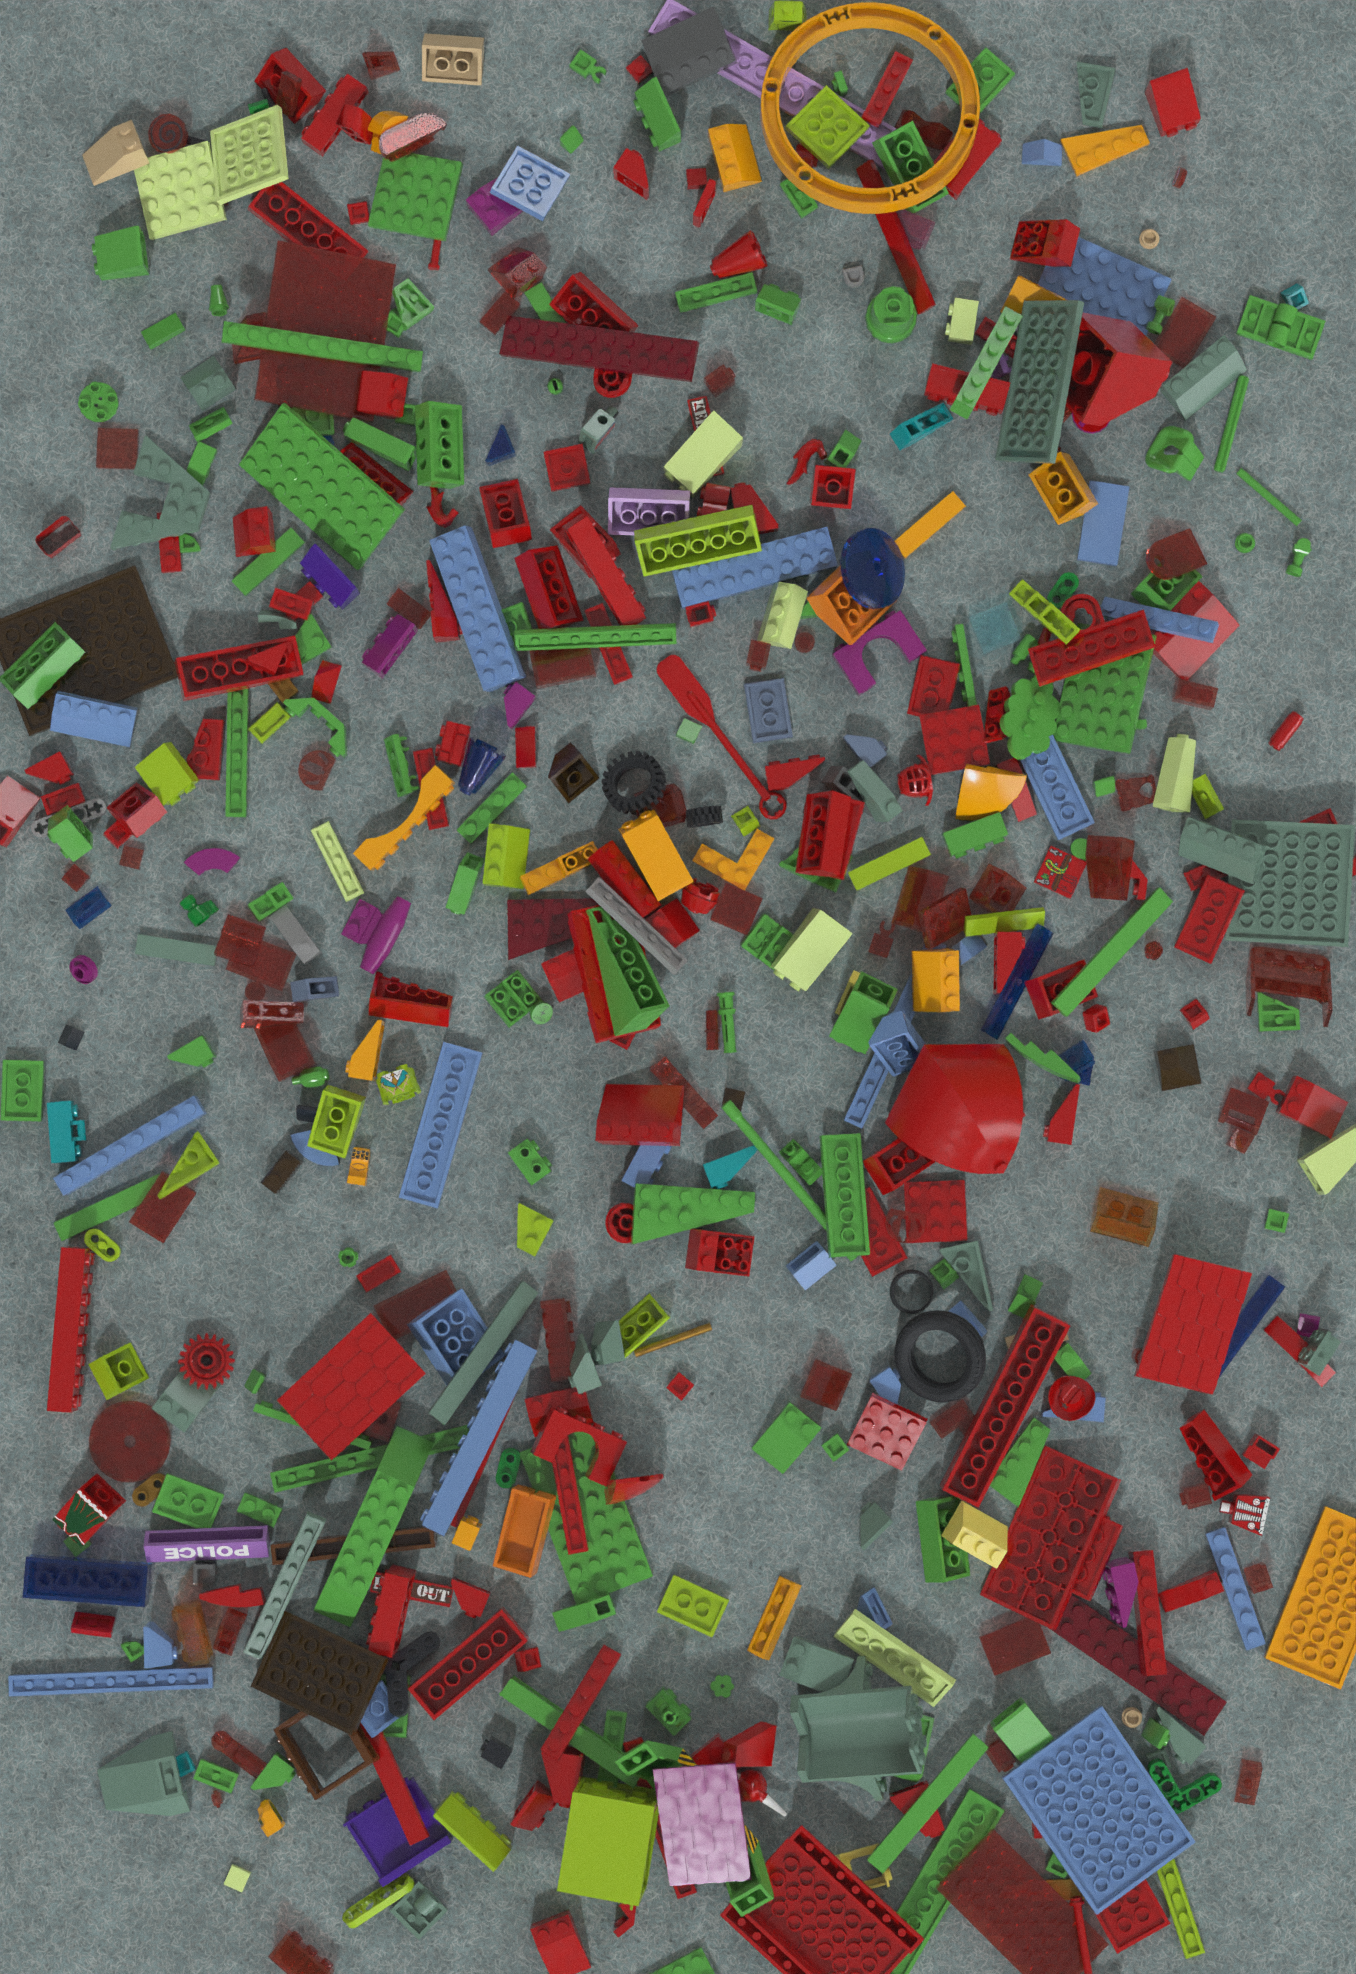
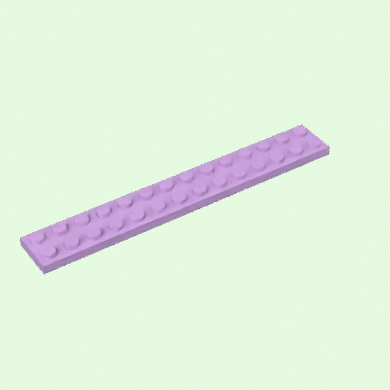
(750, 74)

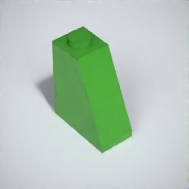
(465, 883)

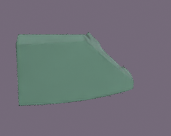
(285, 621)

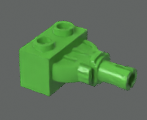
(668, 1710)

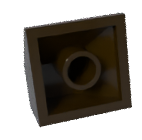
(571, 773)
(1177, 1067)

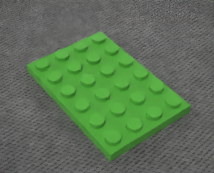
(1104, 703)

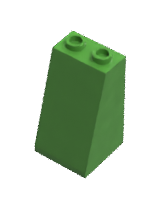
(863, 1012)

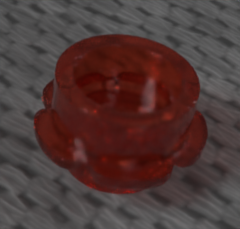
(1153, 950)

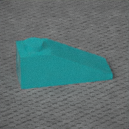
(920, 426)
(726, 1168)

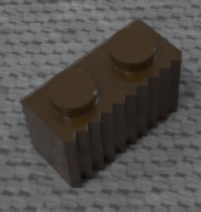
(281, 1172)

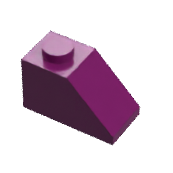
(517, 702)

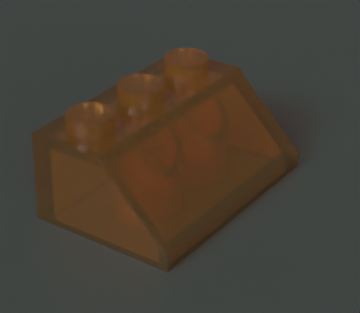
(1124, 1217)
(193, 1633)

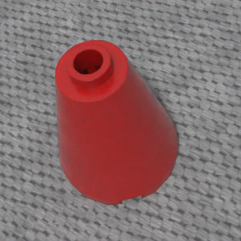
(739, 257)

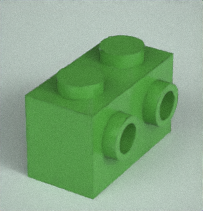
(530, 1161)

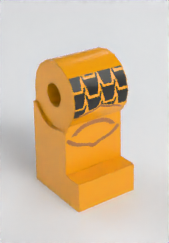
(359, 1166)

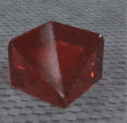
(1240, 1140)

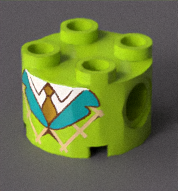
(397, 1084)

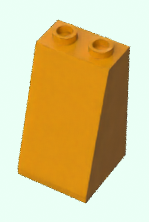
(655, 854)

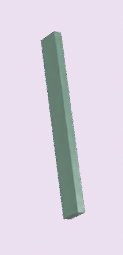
(483, 1352)
(284, 1585)

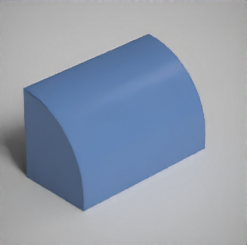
(811, 1265)

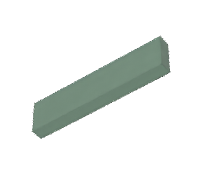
(175, 950)

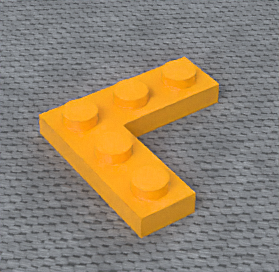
(738, 873)

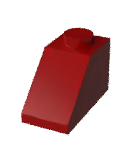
(52, 769)
(470, 1597)

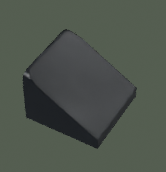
(306, 1113)

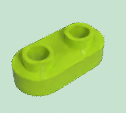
(102, 1246)

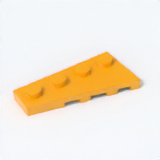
(1099, 148)

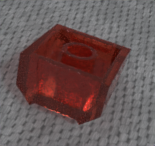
(670, 807)

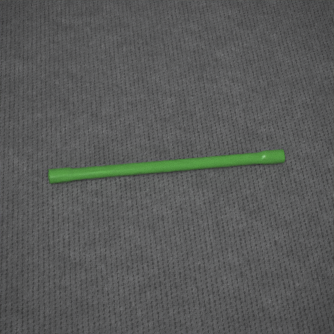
(736, 1116)

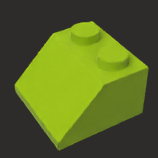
(118, 1371)

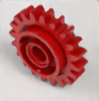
(206, 1374)

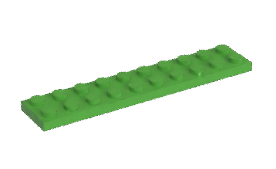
(923, 1902)

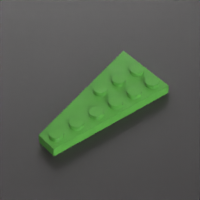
(673, 1209)

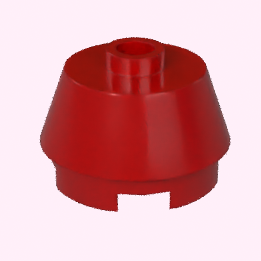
(611, 383)
(699, 897)
(619, 1222)

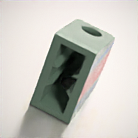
(598, 429)

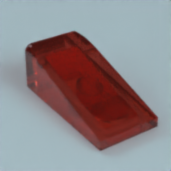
(1248, 1781)

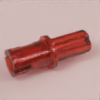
(711, 1030)

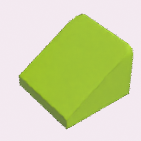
(745, 821)

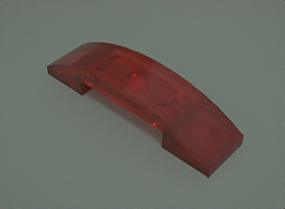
(692, 1101)

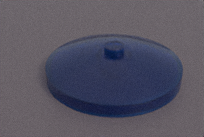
(872, 568)

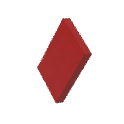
(933, 686)

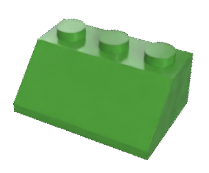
(657, 115)

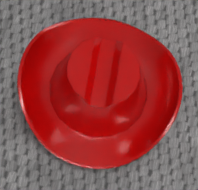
(1071, 1398)

